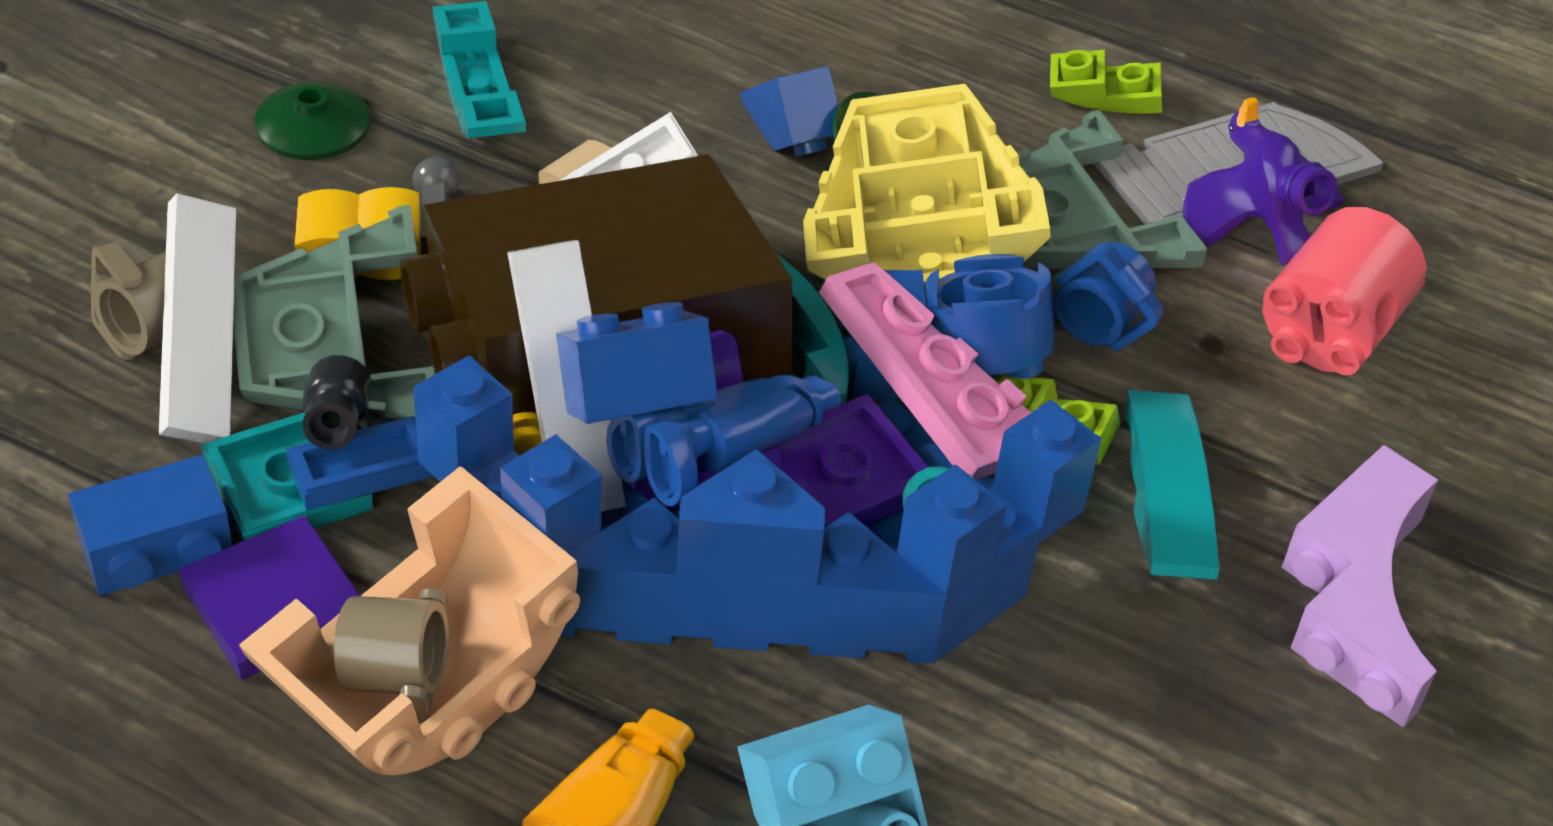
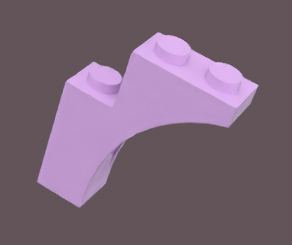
(1347, 558)

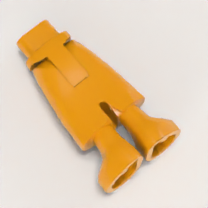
(623, 779)

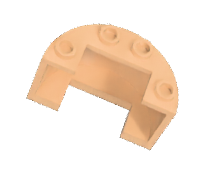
(505, 612)

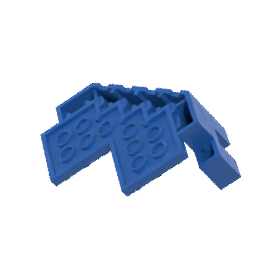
(752, 546)

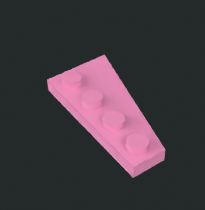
(928, 370)

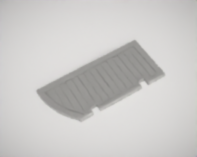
(1158, 177)

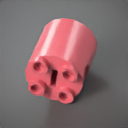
(1343, 290)

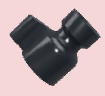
(337, 402)

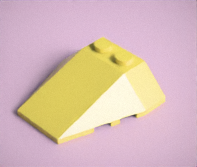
(921, 187)

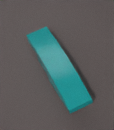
(1171, 486)

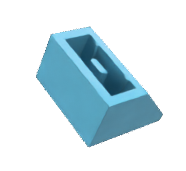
(835, 773)

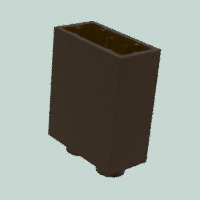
(642, 241)

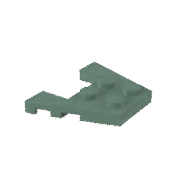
(1081, 213)
(308, 310)

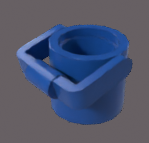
(1105, 294)

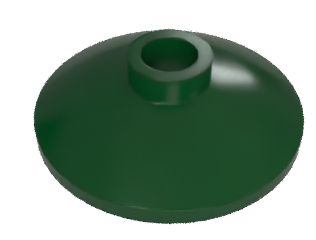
(312, 120)

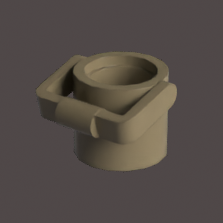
(127, 300)
(394, 646)

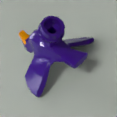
(1268, 184)

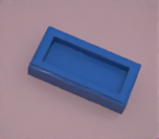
(372, 462)

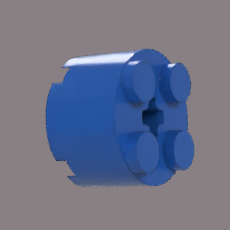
(996, 311)

